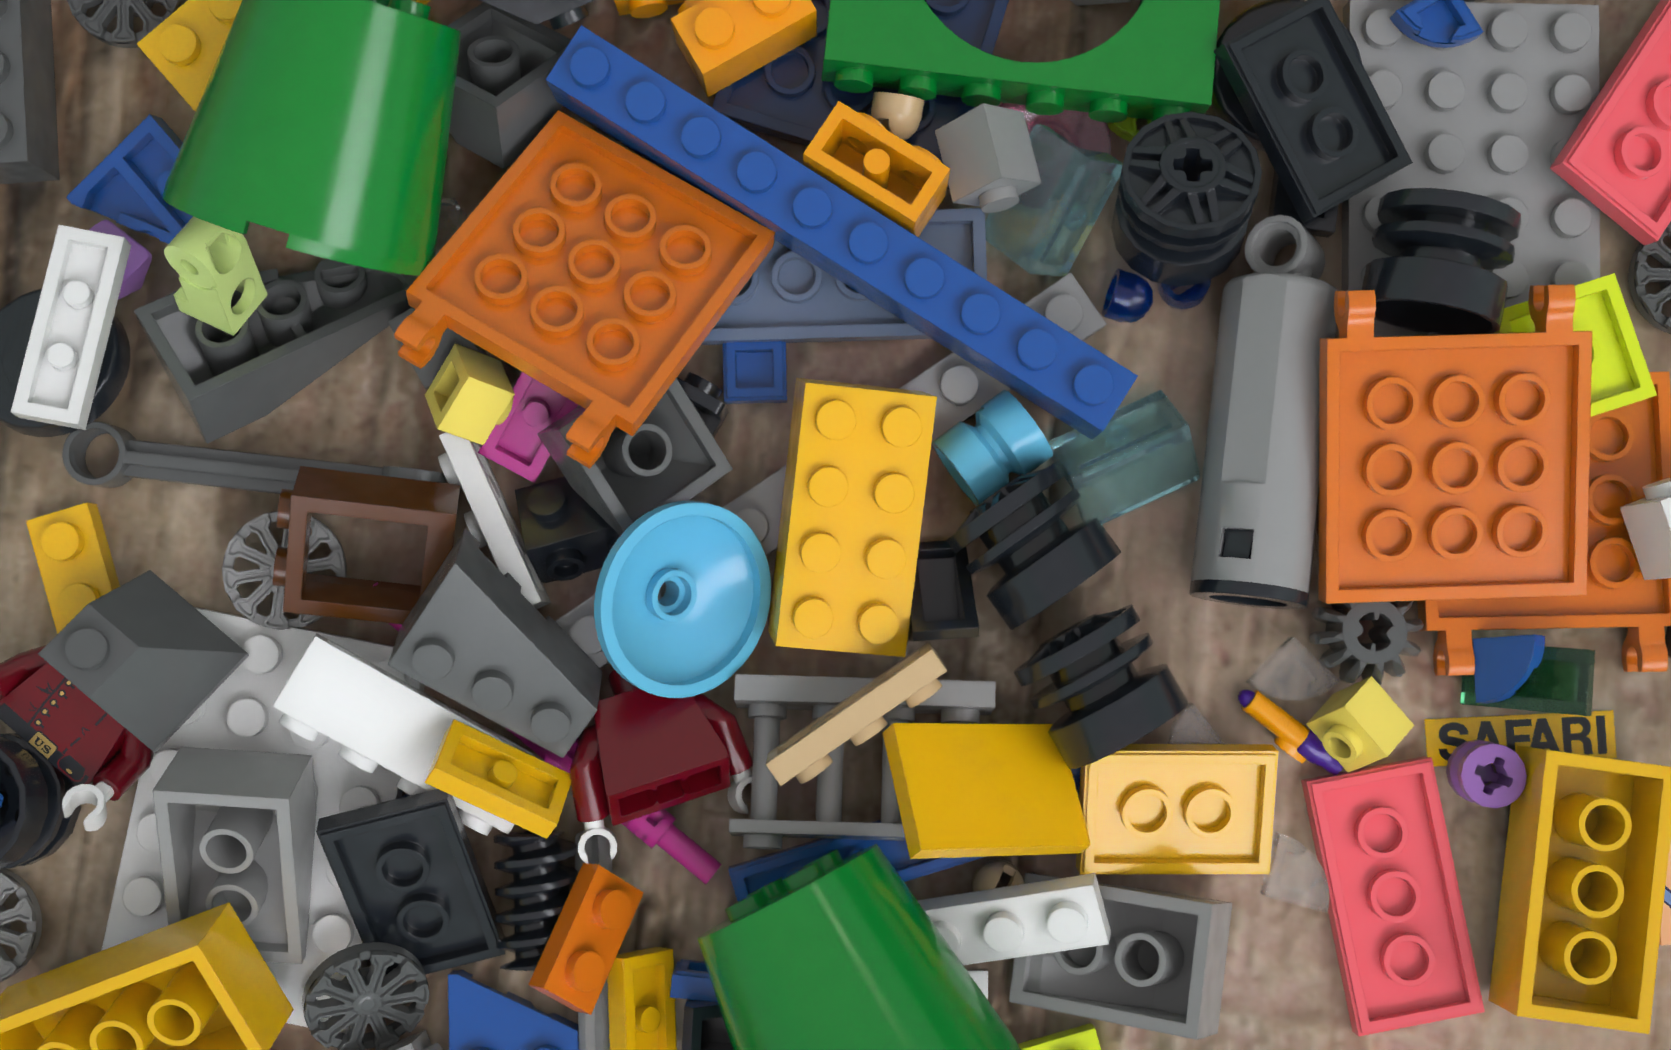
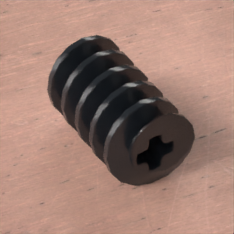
(534, 892)

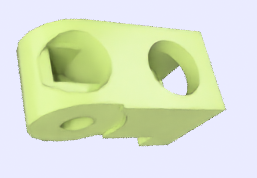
(210, 269)

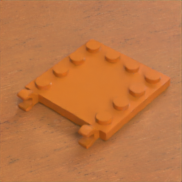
(587, 277)
(1626, 453)
(1454, 458)

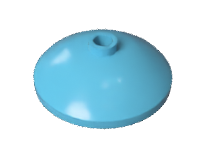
(711, 602)

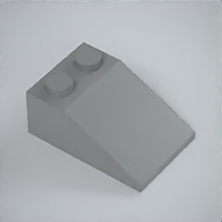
(240, 835)
(1153, 975)

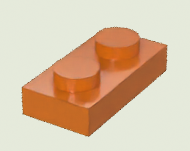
(586, 938)

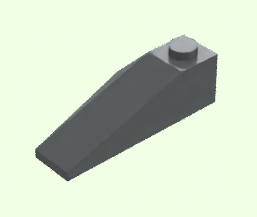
(285, 344)

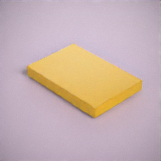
(983, 790)
(1179, 809)

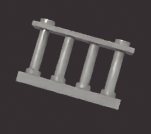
(767, 703)

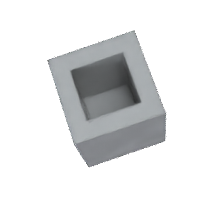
(988, 157)

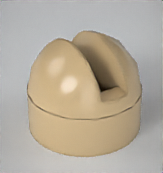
(897, 112)
(989, 873)

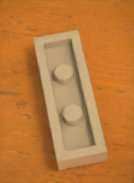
(857, 716)

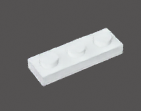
(71, 327)
(490, 515)
(1022, 919)

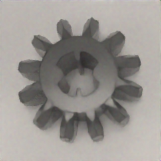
(1366, 659)

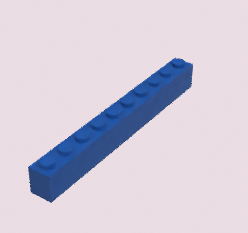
(840, 234)

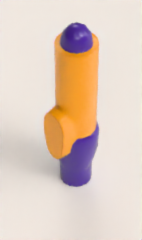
(1290, 733)

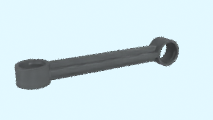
(205, 465)

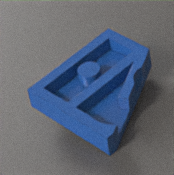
(132, 182)
(499, 1021)

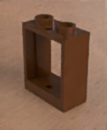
(365, 498)

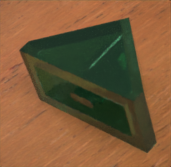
(1557, 686)

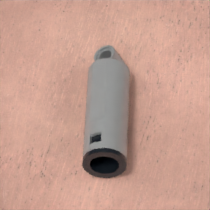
(1265, 427)

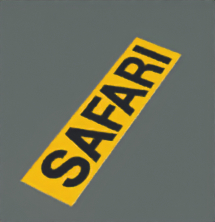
(1550, 731)

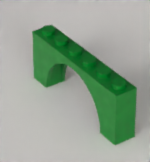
(1144, 71)

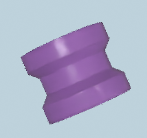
(1471, 768)

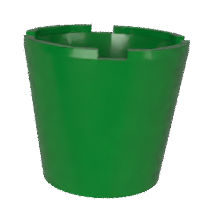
(326, 130)
(844, 965)

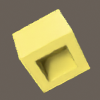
(470, 395)
(1360, 724)

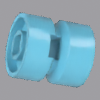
(999, 444)

